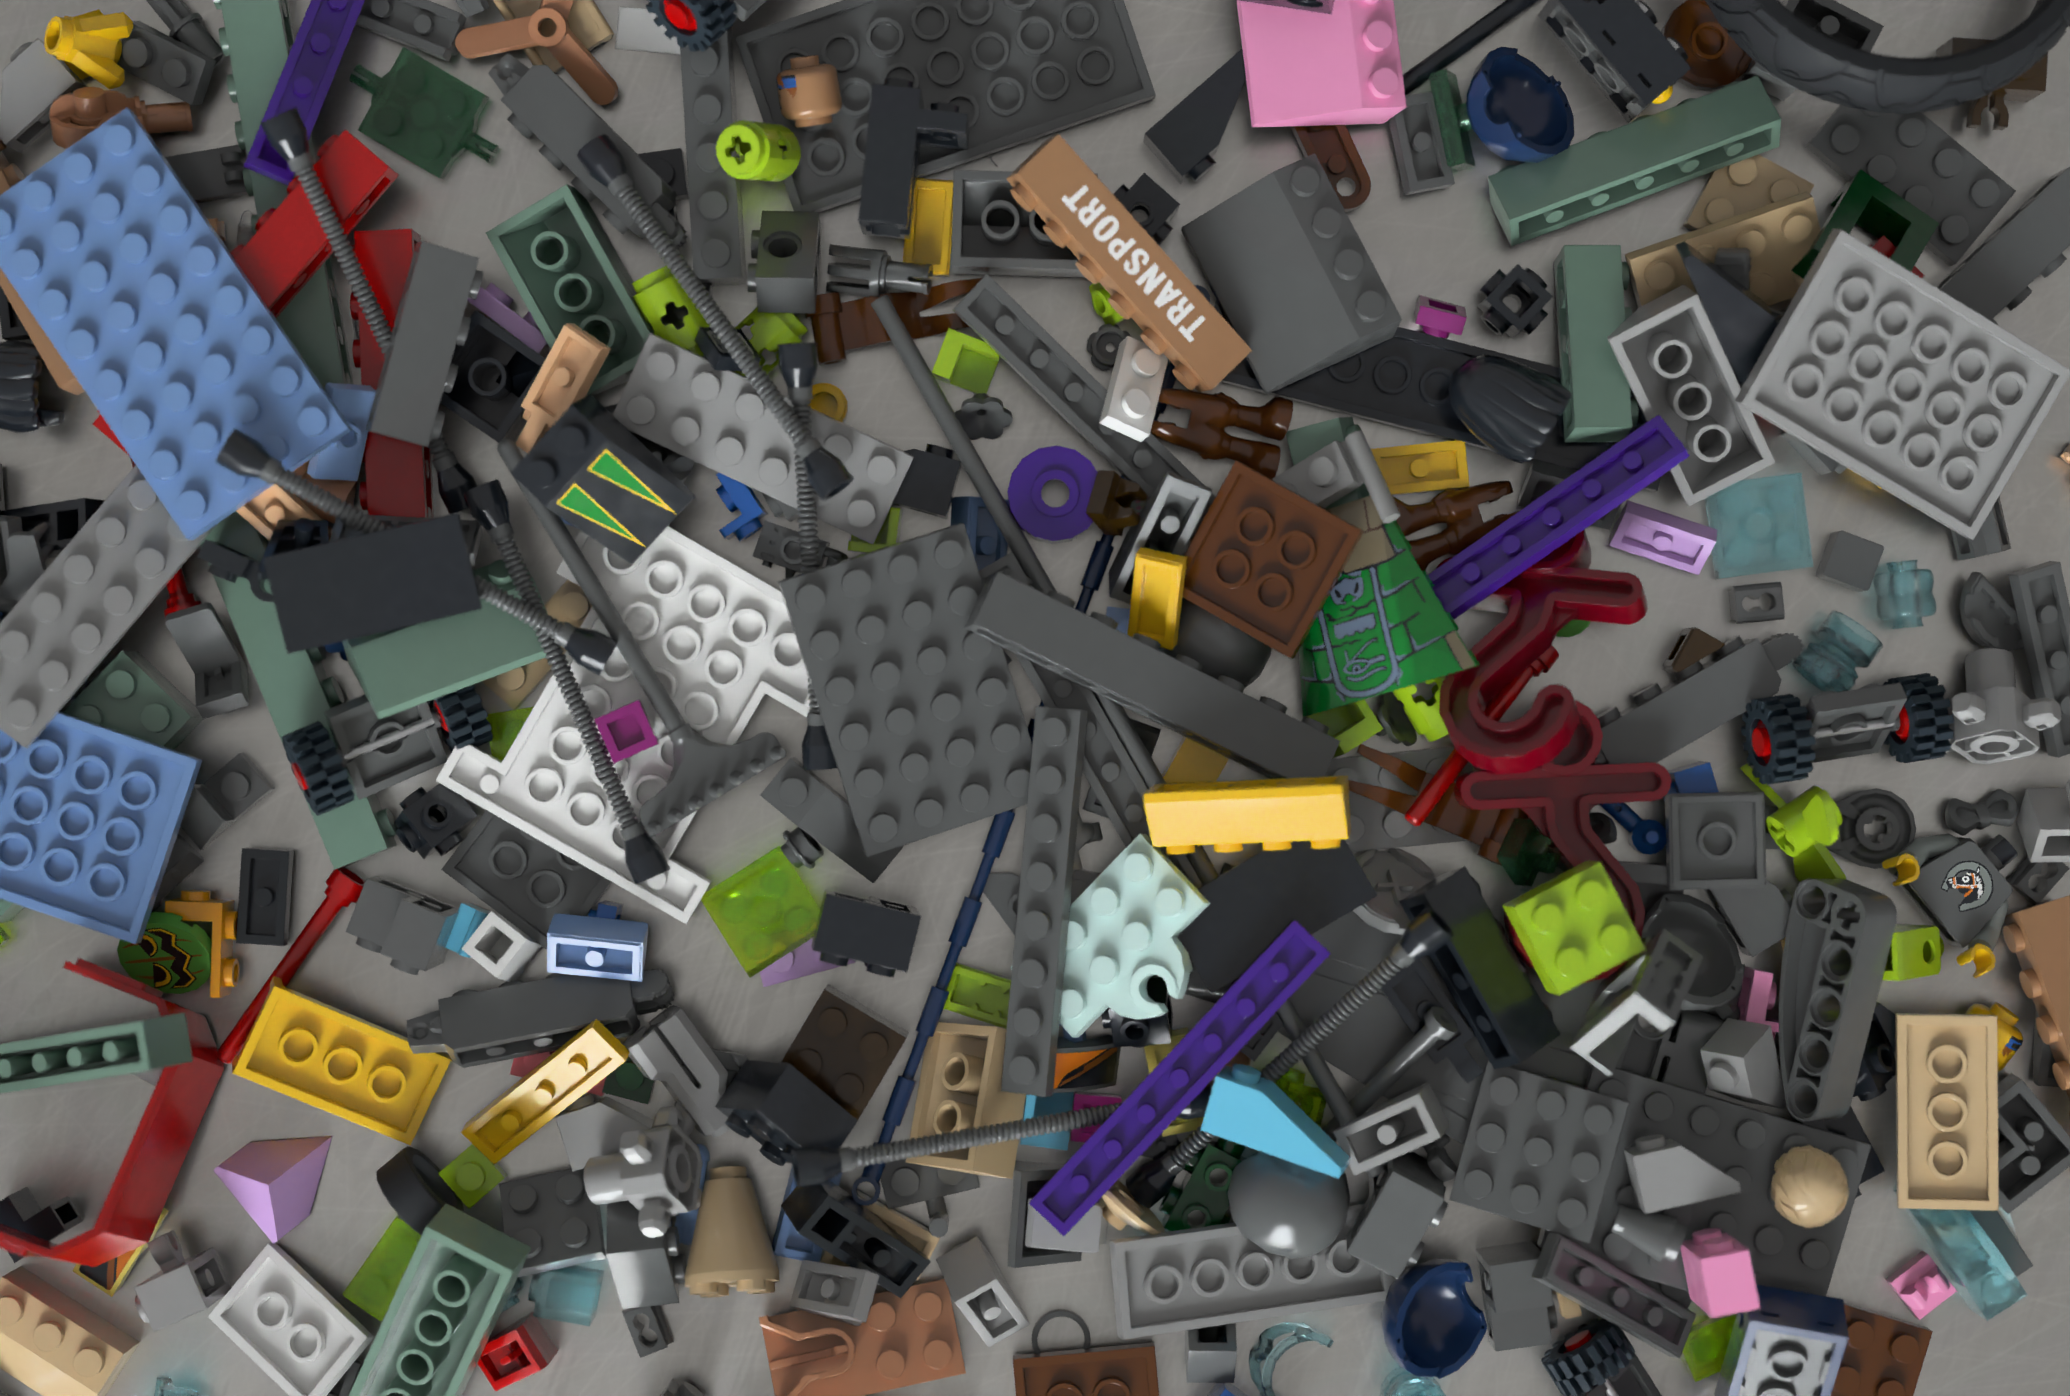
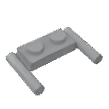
(1338, 471)

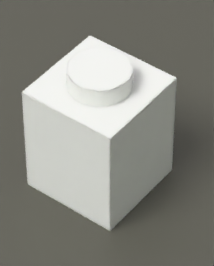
(501, 947)

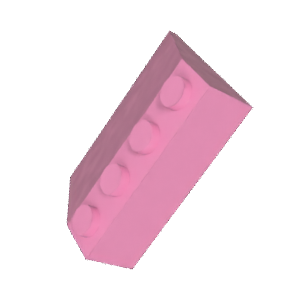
(1322, 65)

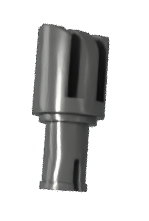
(882, 273)

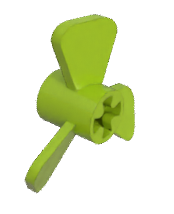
(1805, 829)

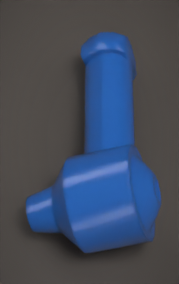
(1644, 835)

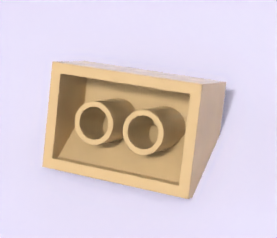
(963, 1091)
(56, 1340)

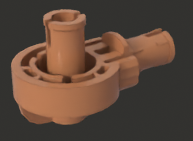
(87, 108)

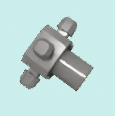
(1994, 717)
(654, 1172)

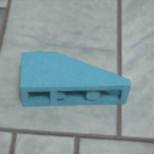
(1266, 1119)

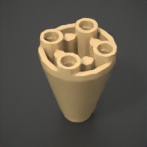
(730, 1239)

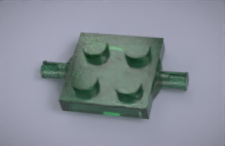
(423, 113)

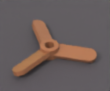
(527, 33)

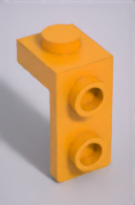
(197, 906)

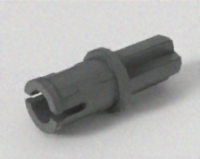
(187, 27)

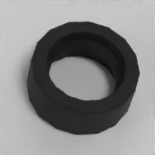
(415, 1188)

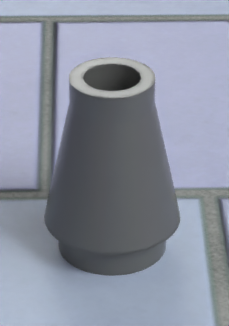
(1651, 1232)

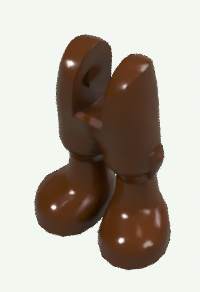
(1214, 413)
(1460, 514)

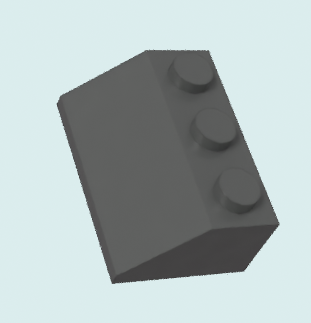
(998, 235)

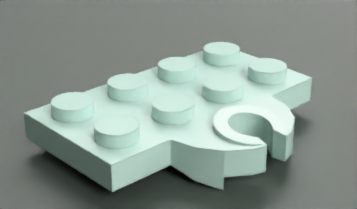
(1124, 935)

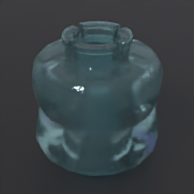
(1904, 594)

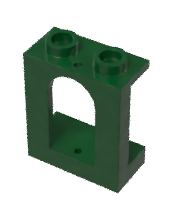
(1880, 213)

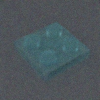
(1760, 526)

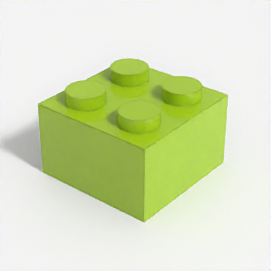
(1573, 927)

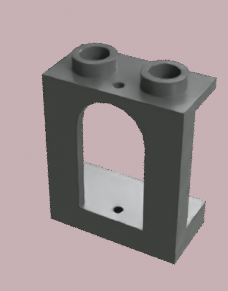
(1658, 991)

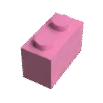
(1719, 1273)

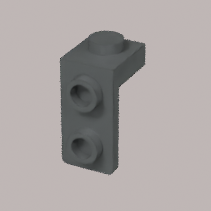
(213, 657)

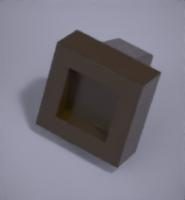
(1111, 502)

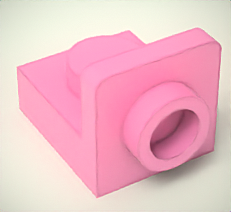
(1757, 997)

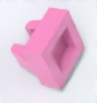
(1921, 1285)

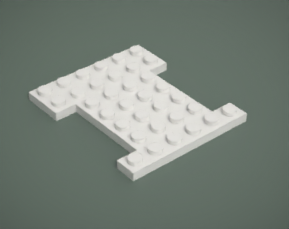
(716, 648)

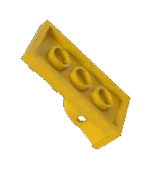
(340, 1063)

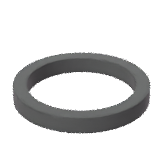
(1059, 1313)

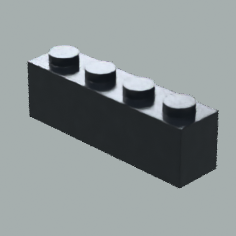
(1484, 971)

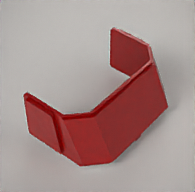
(156, 1147)

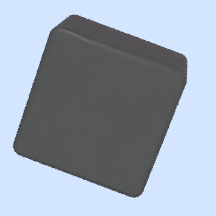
(1850, 561)

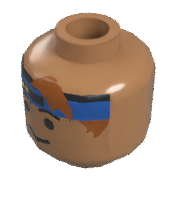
(809, 91)

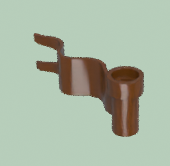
(856, 325)
(1480, 827)

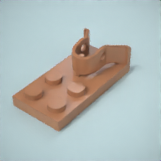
(897, 1347)

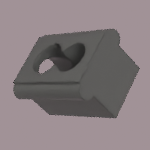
(1756, 614)
(2020, 879)
(657, 1324)

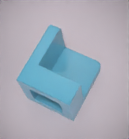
(1041, 1106)

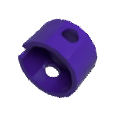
(1025, 499)

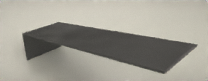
(2003, 1239)

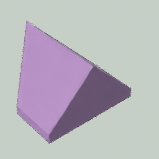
(276, 1180)

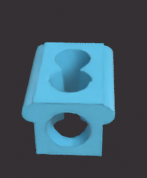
(467, 922)

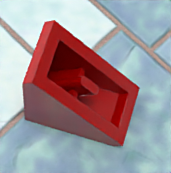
(516, 1352)

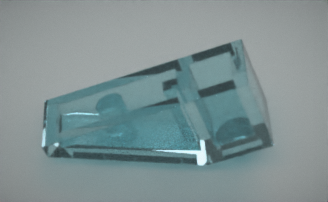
(1969, 1259)

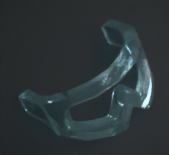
(1302, 1333)

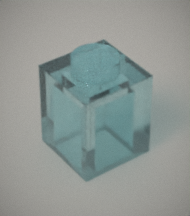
(567, 1294)

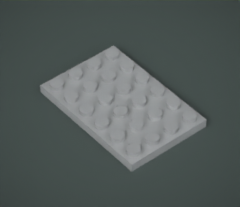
(1903, 384)

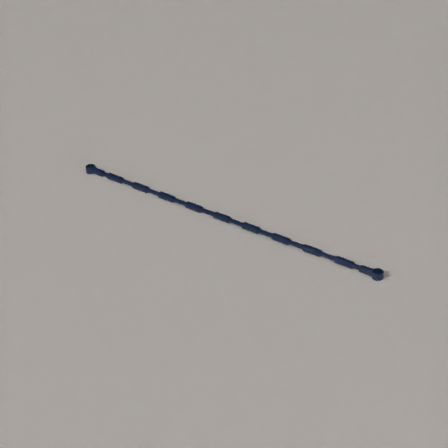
(971, 905)

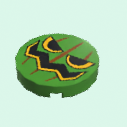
(169, 956)

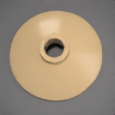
(1123, 1209)

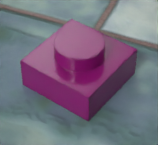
(1439, 317)
(627, 731)

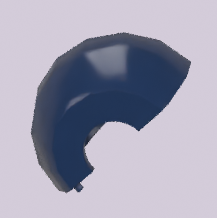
(1518, 108)
(1431, 1319)

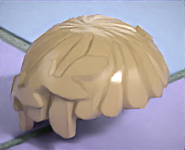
(1809, 1187)

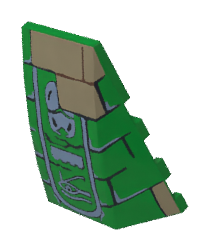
(1378, 622)

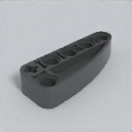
(1829, 991)

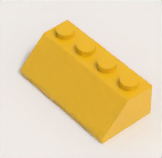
(1249, 813)

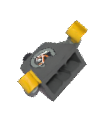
(1959, 890)

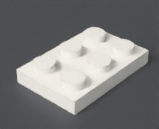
(290, 1325)

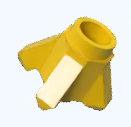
(90, 44)

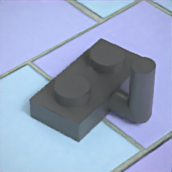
(914, 1183)

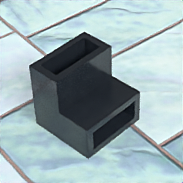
(25, 1214)

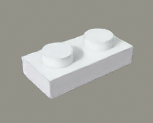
(1134, 389)

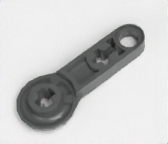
(1856, 812)

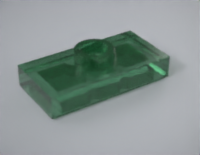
(1452, 120)

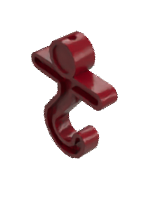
(1537, 608)
(1559, 805)

